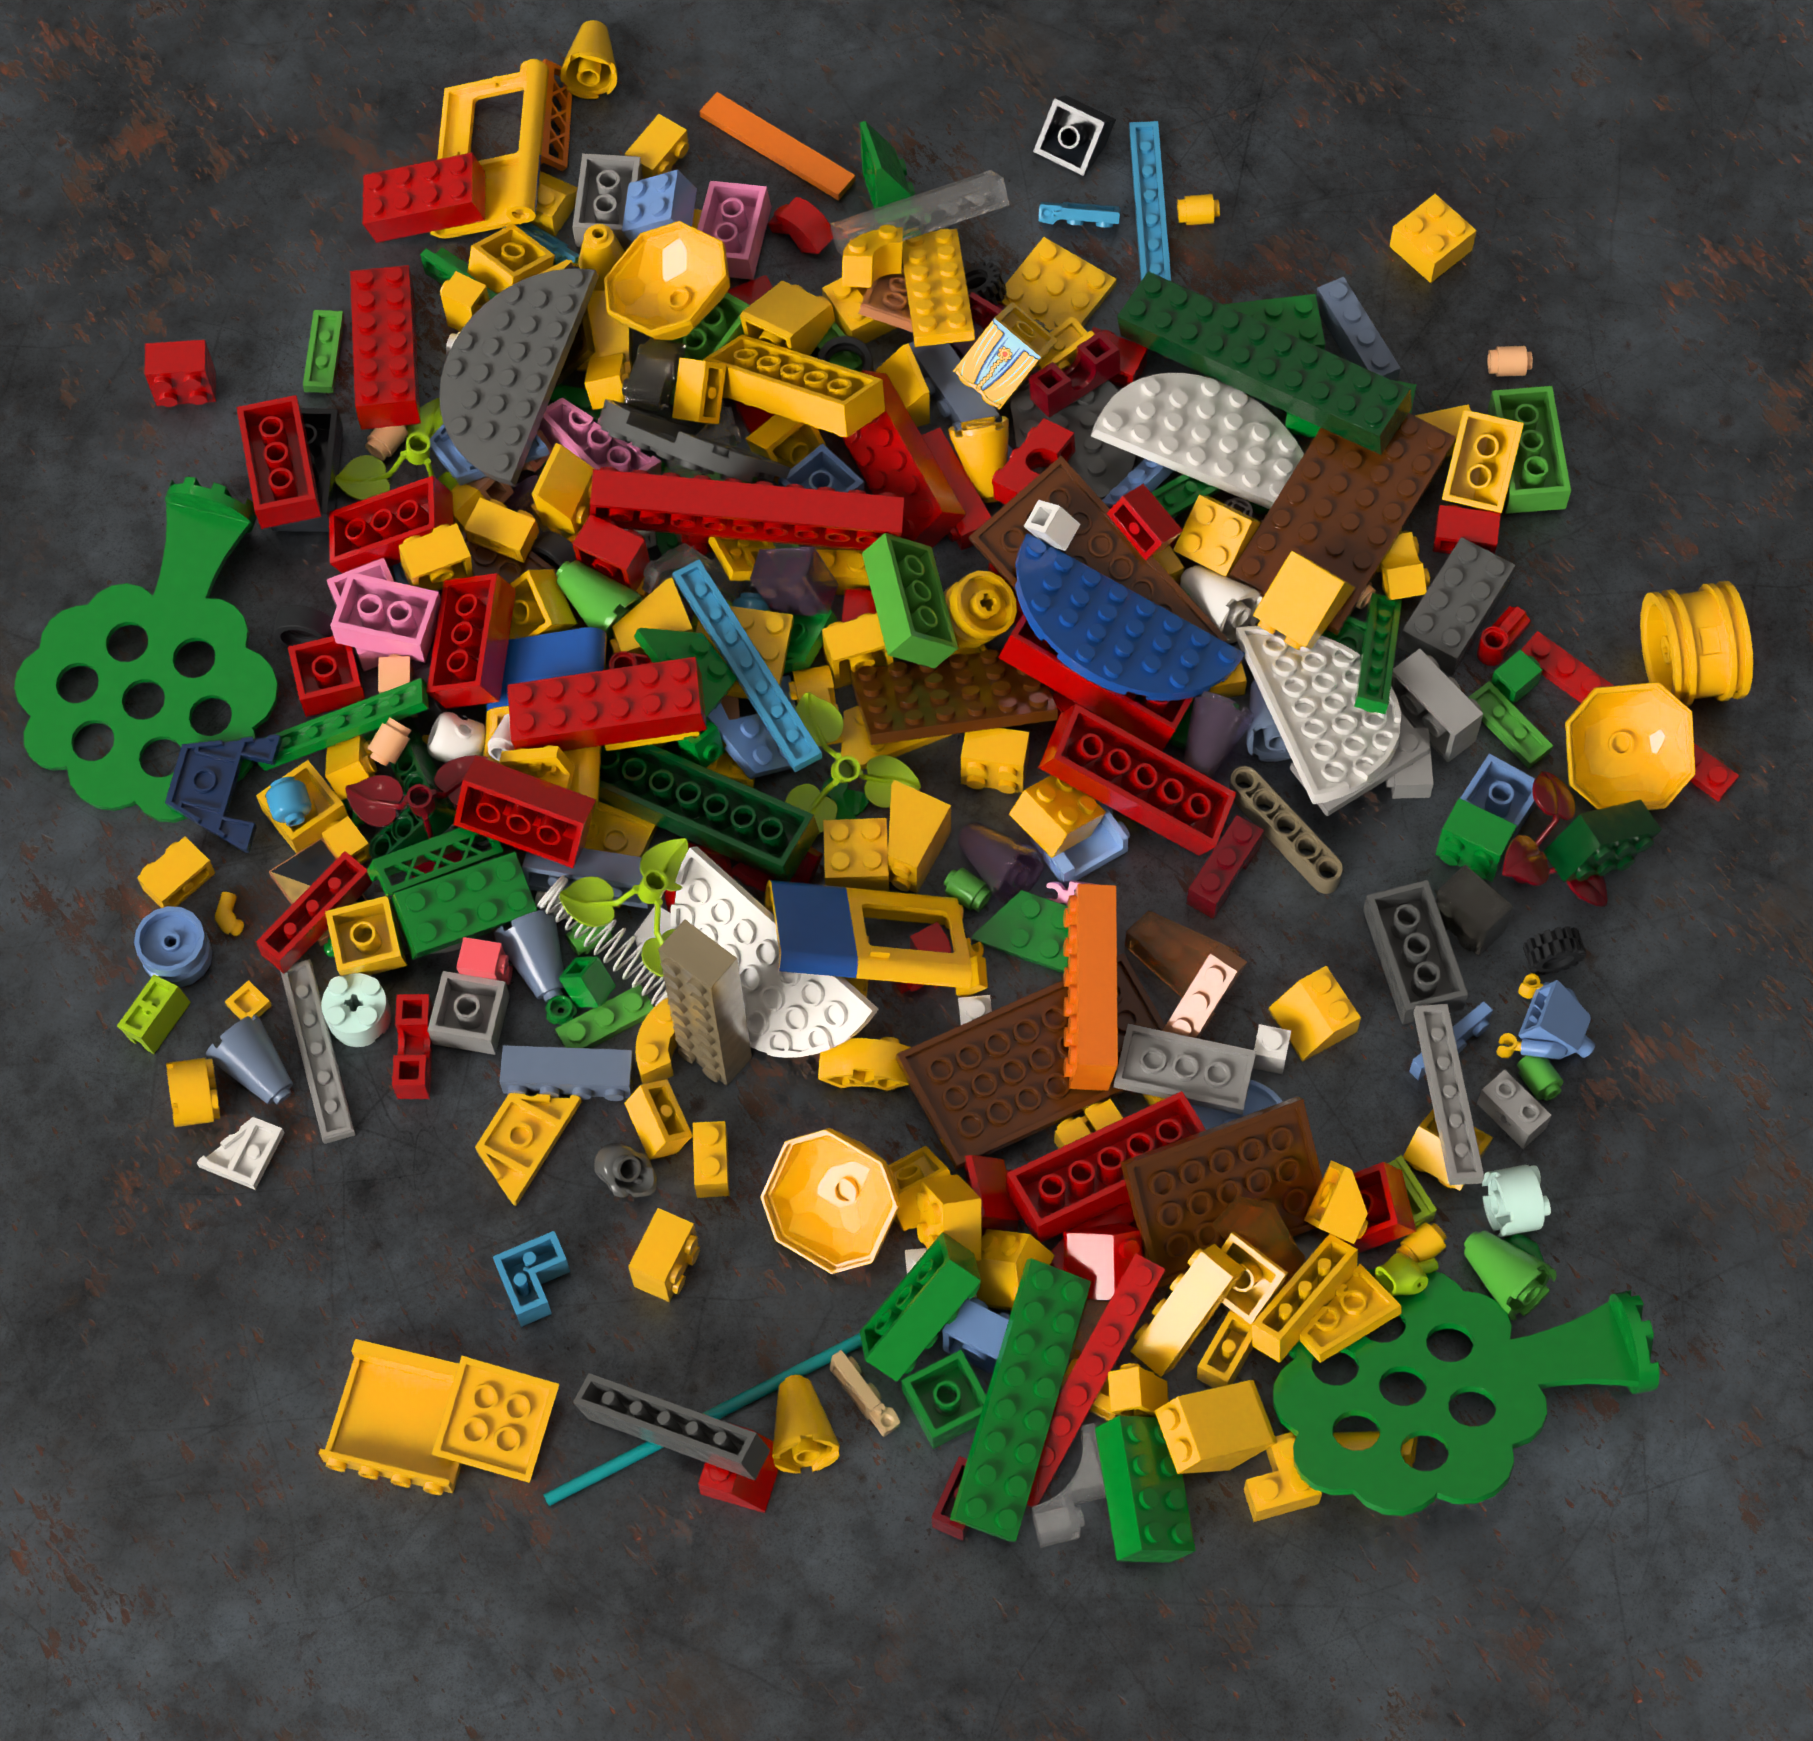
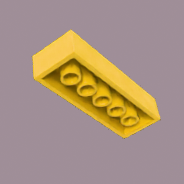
(799, 386)

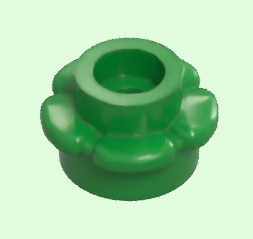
(560, 1002)

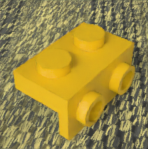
(1069, 336)
(543, 763)

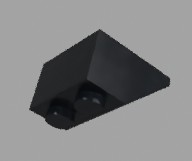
(1073, 134)

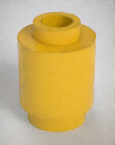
(1198, 209)
(1424, 1243)

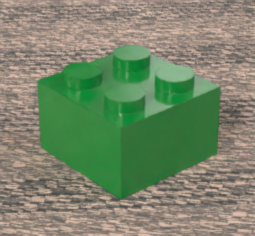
(1475, 839)
(945, 1398)

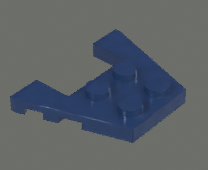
(206, 783)

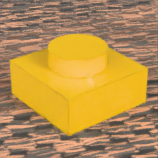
(248, 1001)

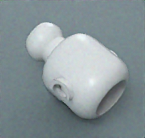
(455, 737)

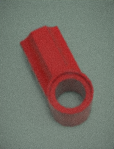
(1502, 635)

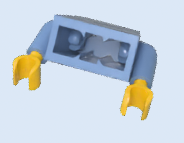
(1553, 1023)

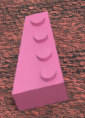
(578, 432)

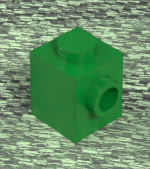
(1517, 676)
(704, 748)
(587, 982)

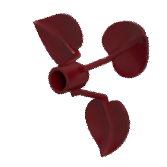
(380, 795)
(1528, 864)

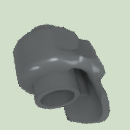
(625, 1171)

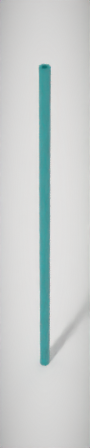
(718, 1412)

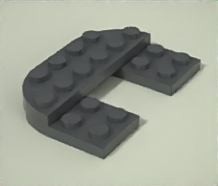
(676, 442)

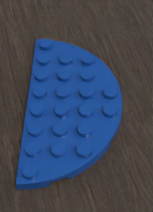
(1114, 632)

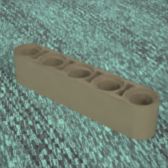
(1287, 843)

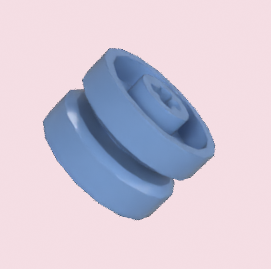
(173, 945)

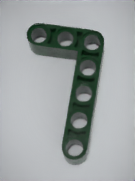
(411, 769)

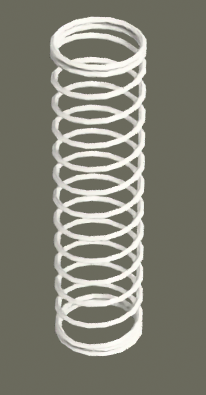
(551, 896)

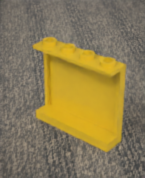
(393, 1418)

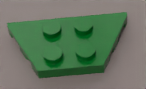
(806, 640)
(673, 645)
(1029, 930)

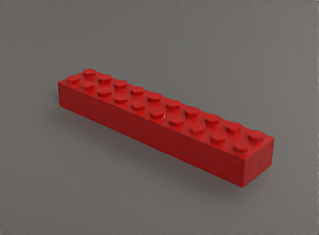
(744, 509)

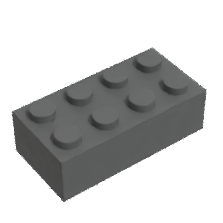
(1457, 605)
(1414, 949)

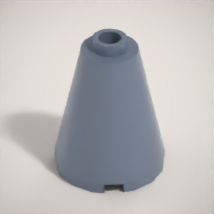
(1263, 734)
(535, 952)
(252, 1060)

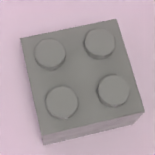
(468, 1012)

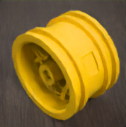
(1698, 642)

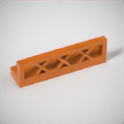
(561, 118)

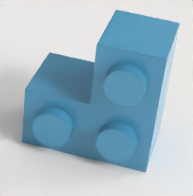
(525, 1270)

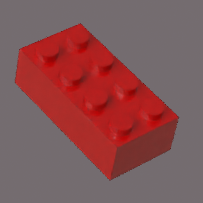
(424, 197)
(278, 462)
(382, 522)
(471, 641)
(524, 811)

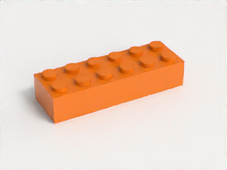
(1092, 987)

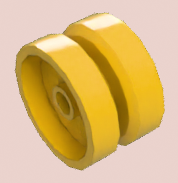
(980, 608)

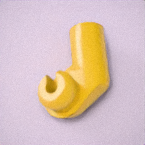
(225, 917)

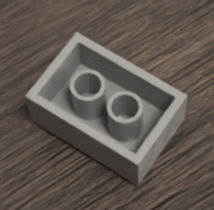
(604, 193)
(1436, 703)

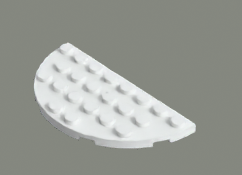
(1203, 433)
(1314, 710)
(783, 1010)

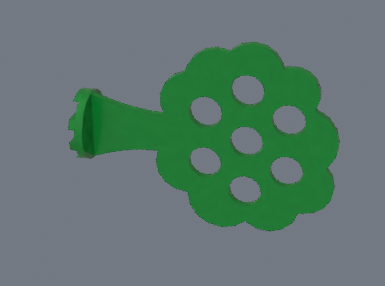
(199, 538)
(1597, 1348)

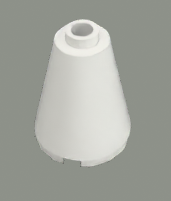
(1221, 599)

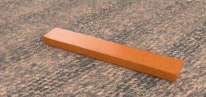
(777, 146)

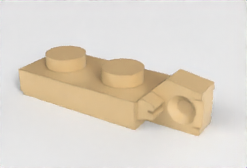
(863, 1395)

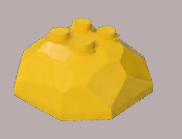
(667, 281)
(1630, 746)
(830, 1200)

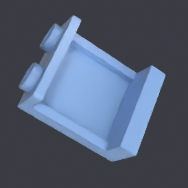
(1103, 846)

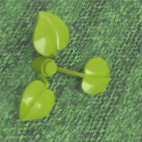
(367, 474)
(826, 726)
(592, 902)

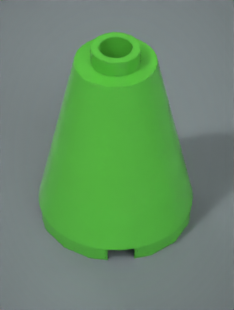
(596, 596)
(1508, 1272)

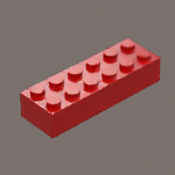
(384, 347)
(899, 462)
(608, 706)
(1145, 719)
(1137, 780)
(1088, 1173)

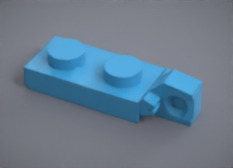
(1077, 213)
(550, 242)

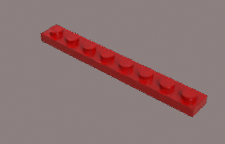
(1579, 680)
(1093, 1367)

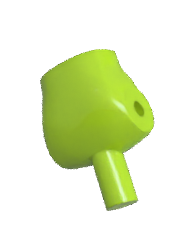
(1403, 1275)

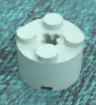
(361, 994)
(1515, 1200)

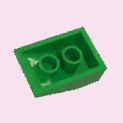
(882, 169)

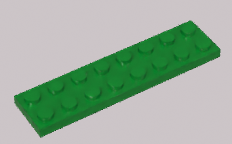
(1020, 1400)

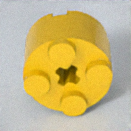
(191, 1092)

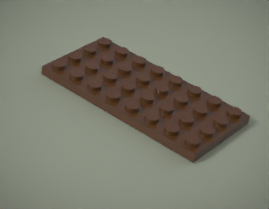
(1345, 508)
(1095, 543)
(1006, 1069)

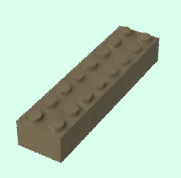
(705, 1003)

